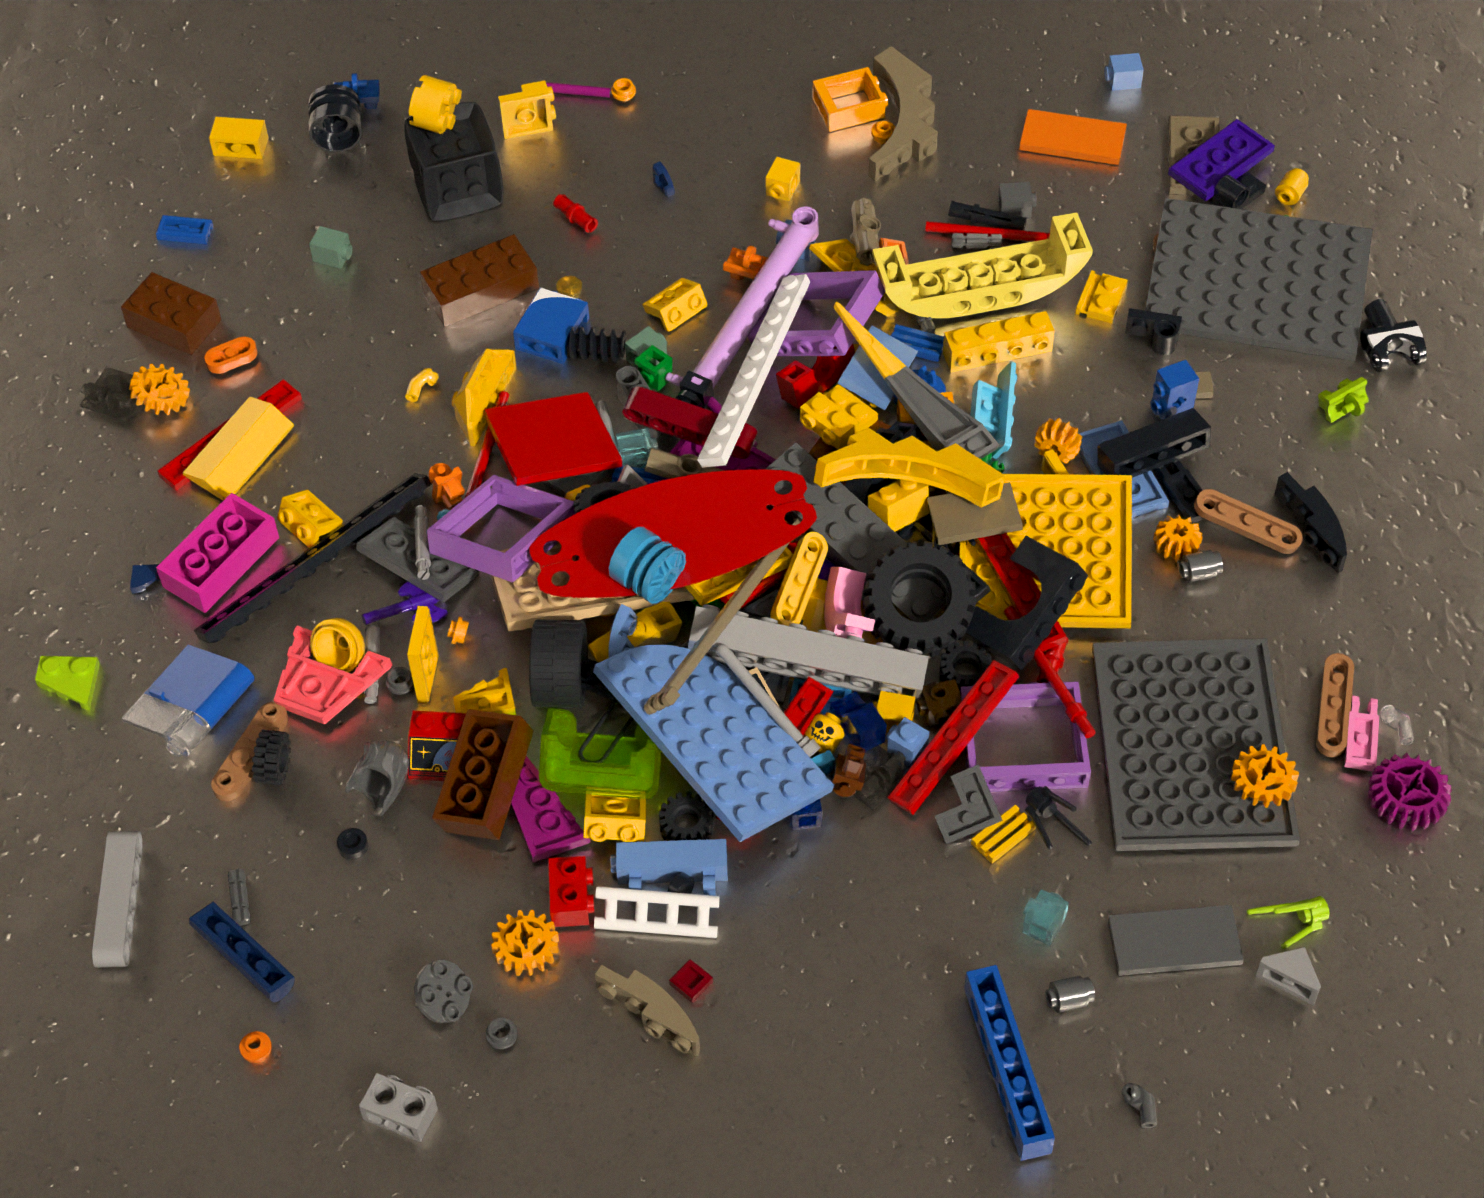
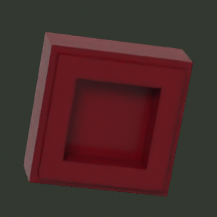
(691, 980)

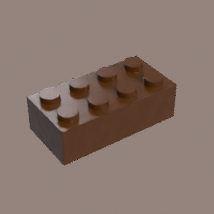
(479, 280)
(483, 774)

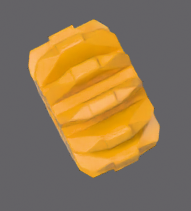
(1060, 438)
(1177, 537)

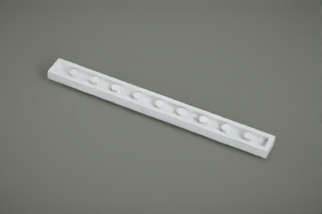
(753, 372)

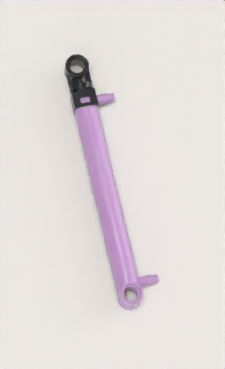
(698, 385)

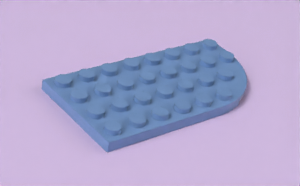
(717, 738)

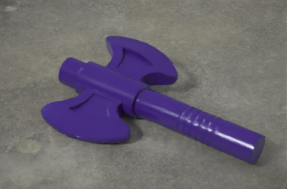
(416, 598)

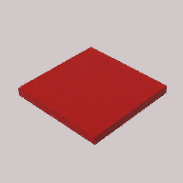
(552, 438)

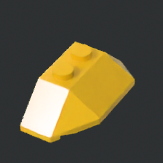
(481, 390)

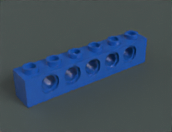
(1009, 1063)

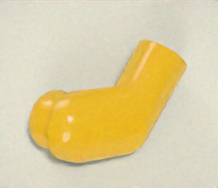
(417, 382)

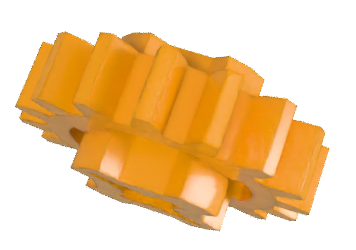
(159, 389)
(1277, 784)
(541, 943)

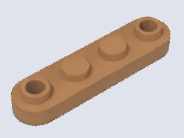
(1248, 521)
(1335, 705)
(239, 764)

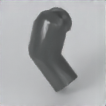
(1143, 1102)

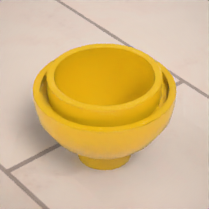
(337, 644)

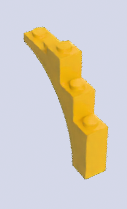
(911, 460)

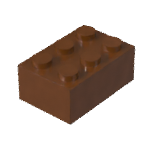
(171, 313)

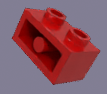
(569, 891)

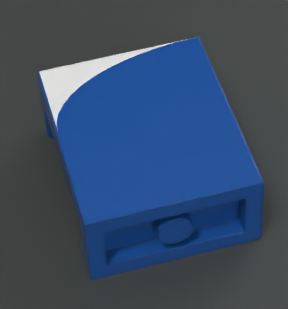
(548, 325)

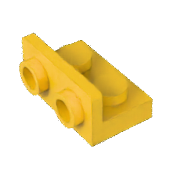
(676, 303)
(307, 517)

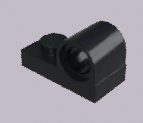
(1237, 192)
(1161, 327)

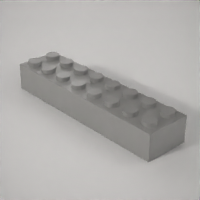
(819, 654)

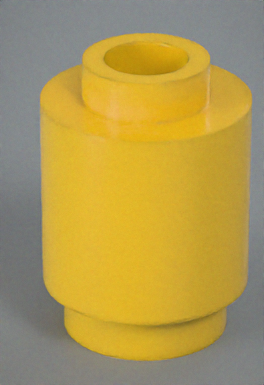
(1292, 186)

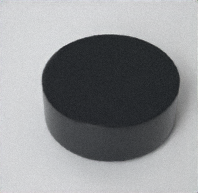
(352, 843)
(682, 883)

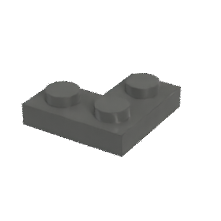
(977, 807)

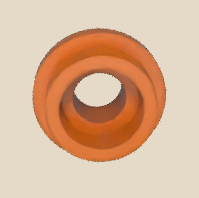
(259, 1054)

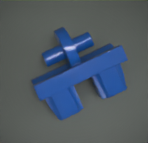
(366, 90)

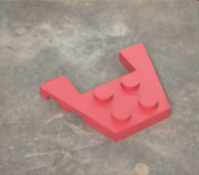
(319, 689)

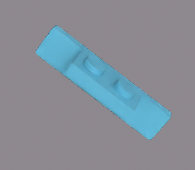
(994, 407)

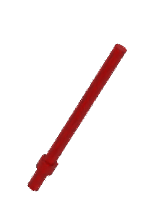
(1010, 234)
(486, 450)
(1073, 709)

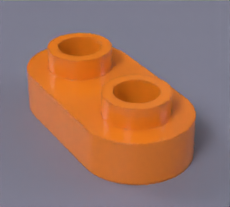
(230, 355)

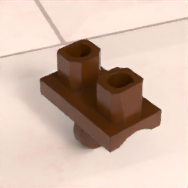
(849, 771)

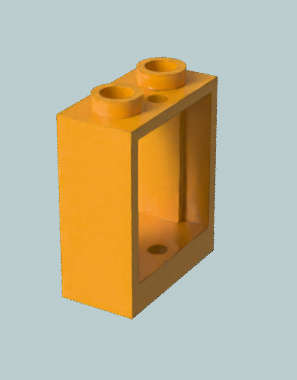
(843, 84)

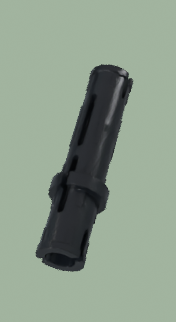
(975, 214)

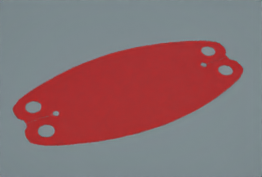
(708, 515)

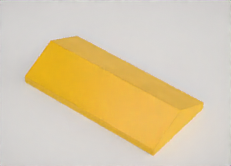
(841, 256)
(239, 448)

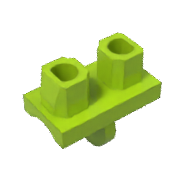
(1347, 399)

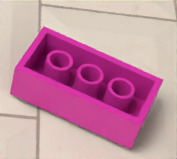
(217, 552)

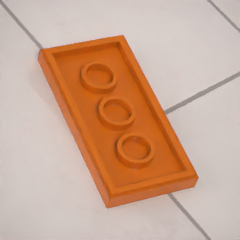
(1073, 136)

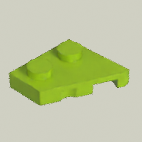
(69, 677)

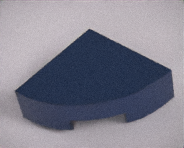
(662, 179)
(143, 577)

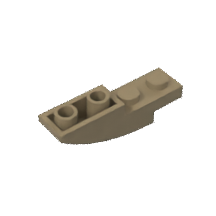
(659, 1010)

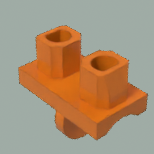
(744, 263)
(446, 485)

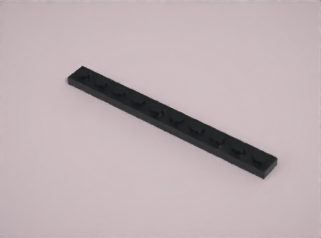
(306, 563)

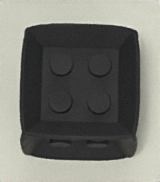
(456, 169)

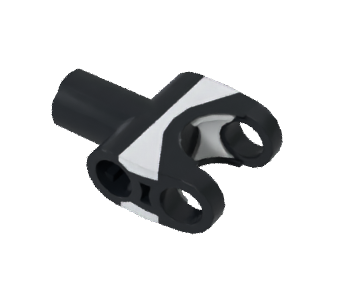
(1390, 337)

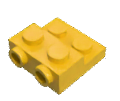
(527, 110)
(836, 416)
(614, 818)

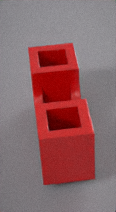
(800, 383)

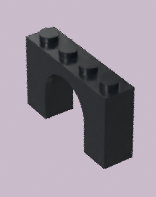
(1019, 638)

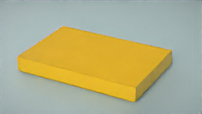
(423, 654)

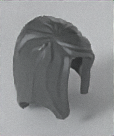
(380, 774)

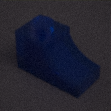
(860, 721)

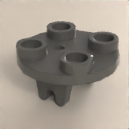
(449, 980)

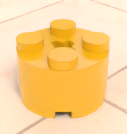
(434, 104)

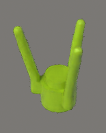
(1308, 911)

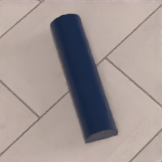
(243, 952)

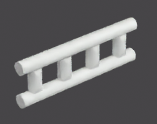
(642, 898)

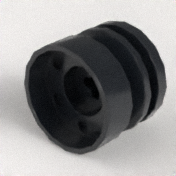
(334, 118)

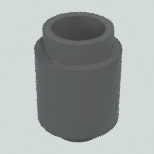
(1201, 565)
(1070, 993)

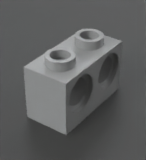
(394, 1114)

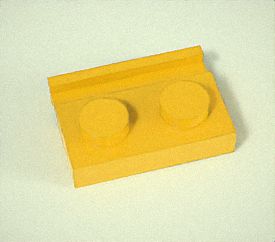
(1101, 297)

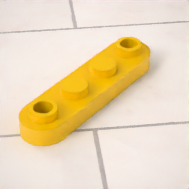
(800, 579)

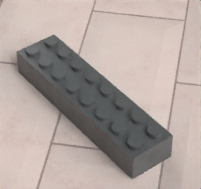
(856, 535)

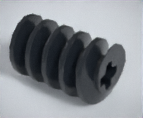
(597, 345)

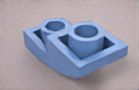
(623, 625)

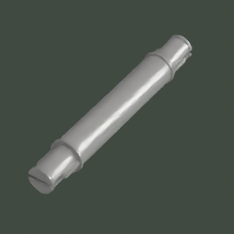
(421, 542)
(372, 641)

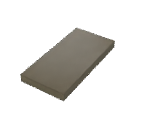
(1184, 136)

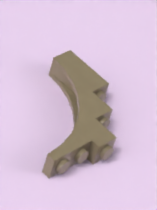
(910, 91)

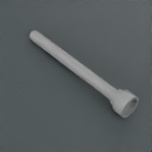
(809, 746)

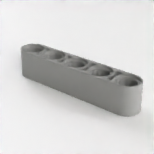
(117, 899)

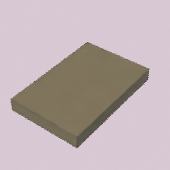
(961, 520)

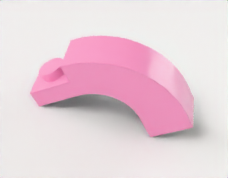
(843, 603)

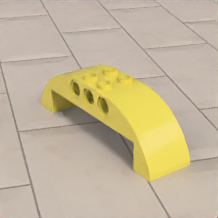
(988, 277)

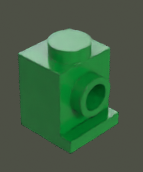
(654, 374)

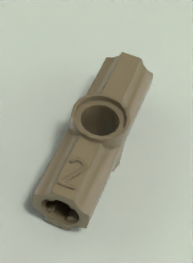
(864, 230)
(674, 466)

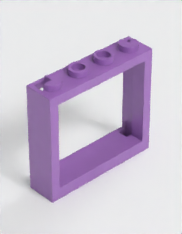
(864, 292)
(445, 533)
(1032, 776)

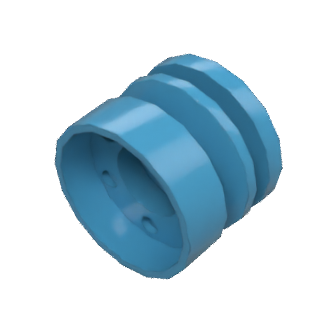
(646, 564)

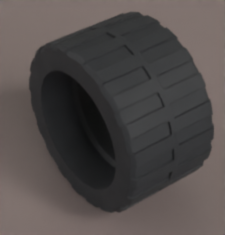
(556, 663)

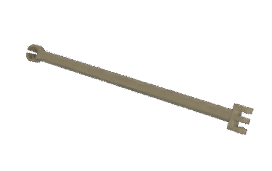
(669, 693)

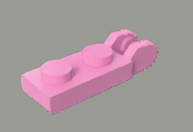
(1362, 736)

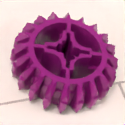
(1421, 805)

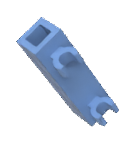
(663, 860)

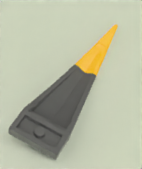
(932, 412)

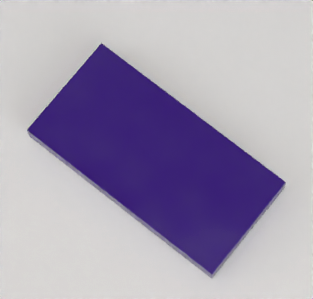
(1226, 153)

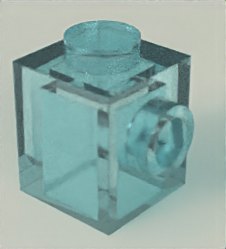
(635, 447)
(1045, 916)

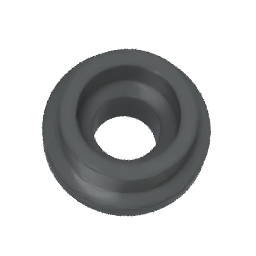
(399, 674)
(501, 1025)

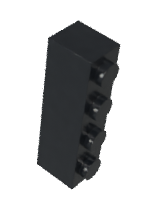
(1155, 444)

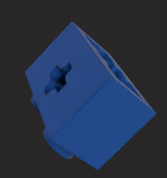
(1174, 389)

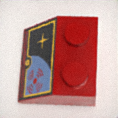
(432, 743)

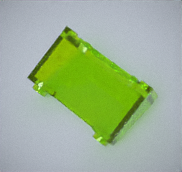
(628, 771)

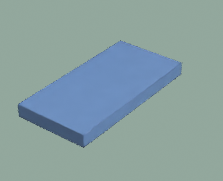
(864, 378)
(1146, 491)

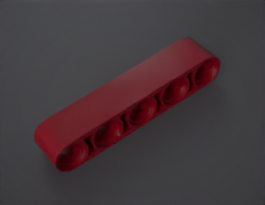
(680, 419)

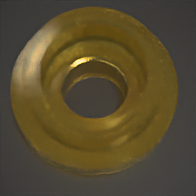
(569, 286)

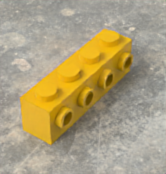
(998, 341)

